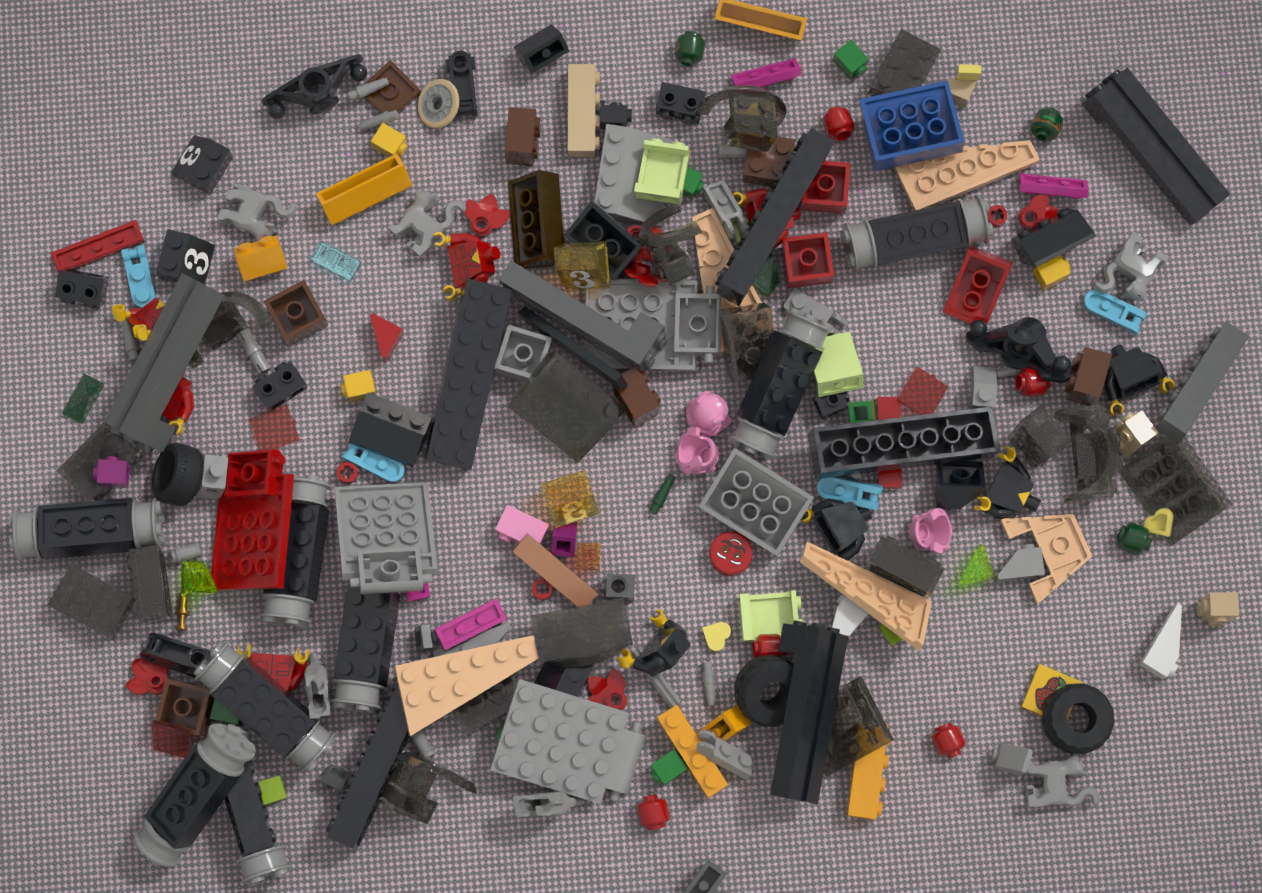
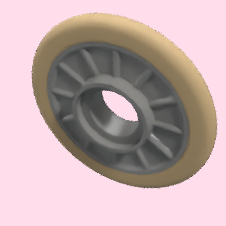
(426, 103)

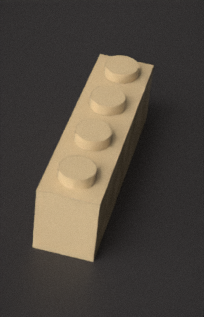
(581, 110)

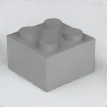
(521, 353)

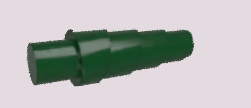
(661, 495)

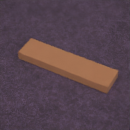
(554, 571)

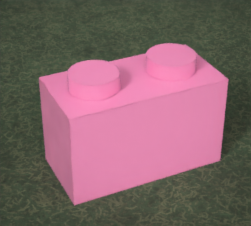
(516, 524)

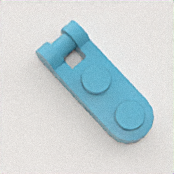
(139, 276)
(1114, 310)
(376, 464)
(850, 491)

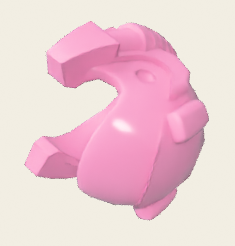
(708, 413)
(696, 453)
(931, 531)

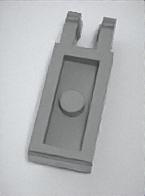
(725, 207)
(810, 306)
(725, 754)

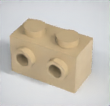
(1134, 432)
(1218, 607)

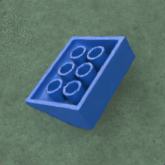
(911, 125)

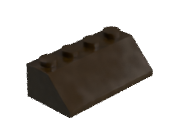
(535, 218)

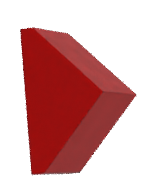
(387, 335)

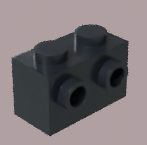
(541, 48)
(679, 103)
(81, 287)
(279, 386)

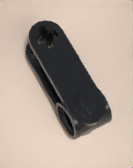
(463, 81)
(173, 654)

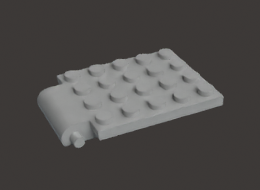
(689, 320)
(386, 537)
(567, 743)

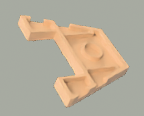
(1061, 546)

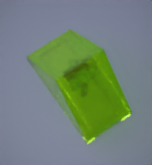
(977, 570)
(196, 580)

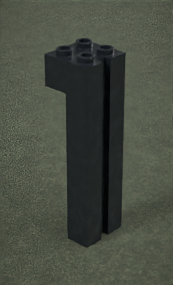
(1156, 144)
(808, 708)

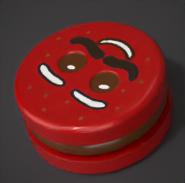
(730, 553)

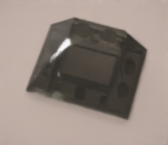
(855, 727)

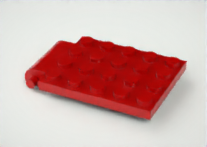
(252, 522)

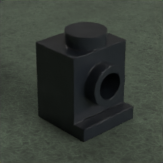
(614, 114)
(827, 409)

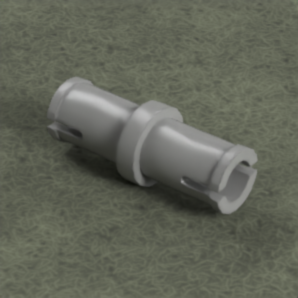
(253, 351)

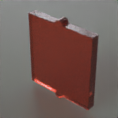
(922, 392)
(274, 428)
(171, 739)

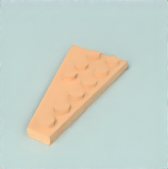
(953, 175)
(713, 254)
(887, 602)
(447, 681)

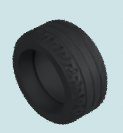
(177, 474)

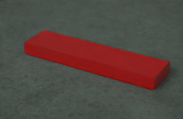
(98, 246)
(889, 408)

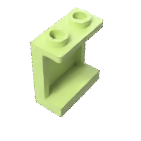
(662, 171)
(838, 366)
(767, 613)

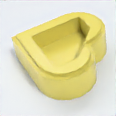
(1160, 523)
(716, 635)

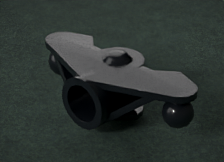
(318, 101)
(1021, 347)

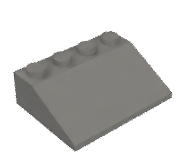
(619, 173)
(756, 502)

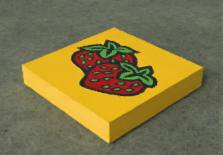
(1042, 686)

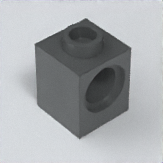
(626, 579)

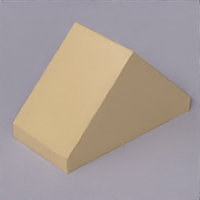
(961, 90)

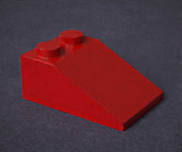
(977, 286)

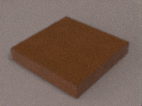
(397, 94)

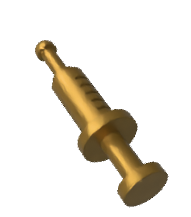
(182, 612)

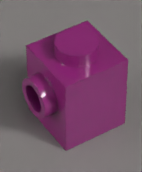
(112, 473)
(564, 540)

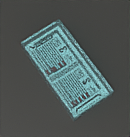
(335, 261)

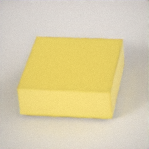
(968, 72)

